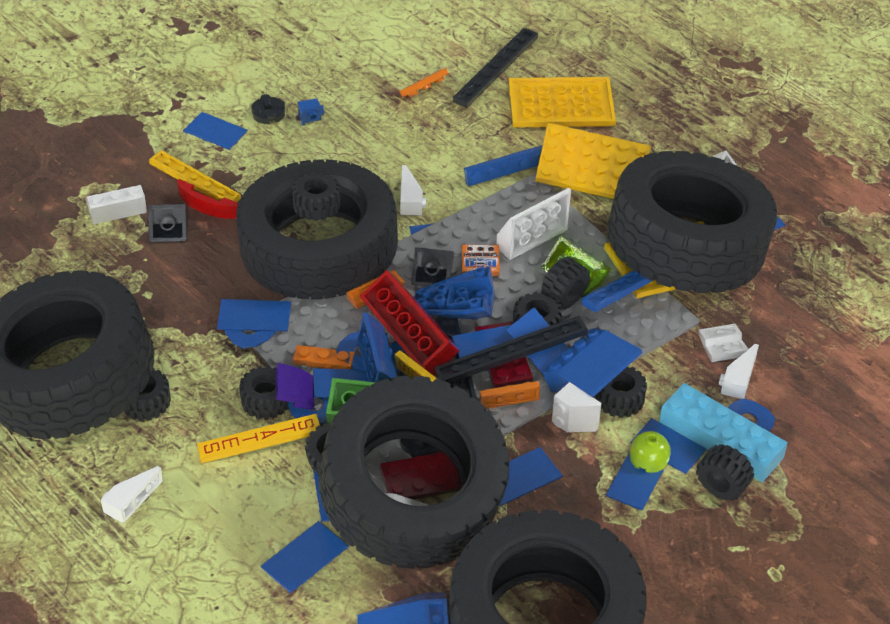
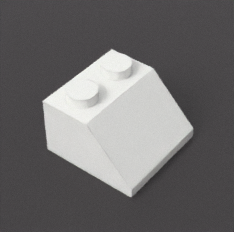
(575, 410)

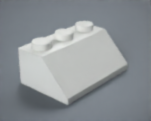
(116, 204)

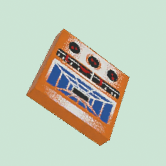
(481, 256)

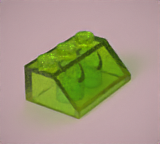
(567, 248)

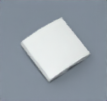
(722, 342)

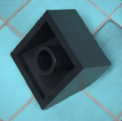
(168, 222)
(431, 266)

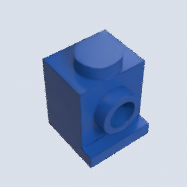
(310, 111)

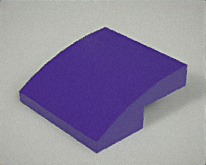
(294, 386)

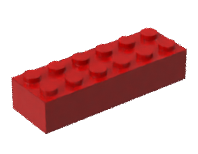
(408, 322)

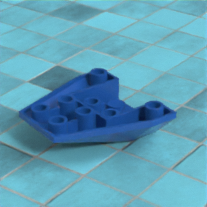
(461, 296)
(419, 609)

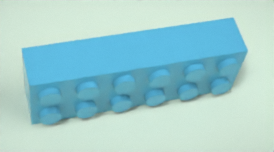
(714, 424)

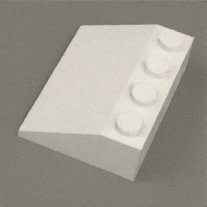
(535, 225)

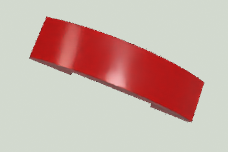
(222, 209)

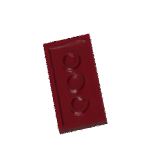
(510, 373)
(421, 476)

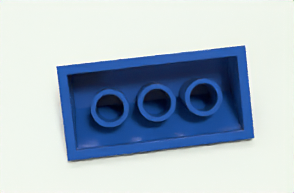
(375, 350)

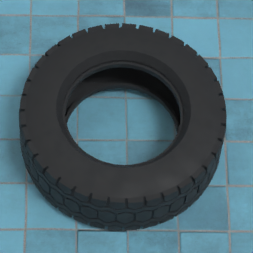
(321, 265)

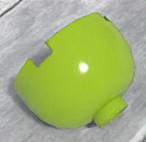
(650, 451)

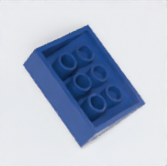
(591, 362)

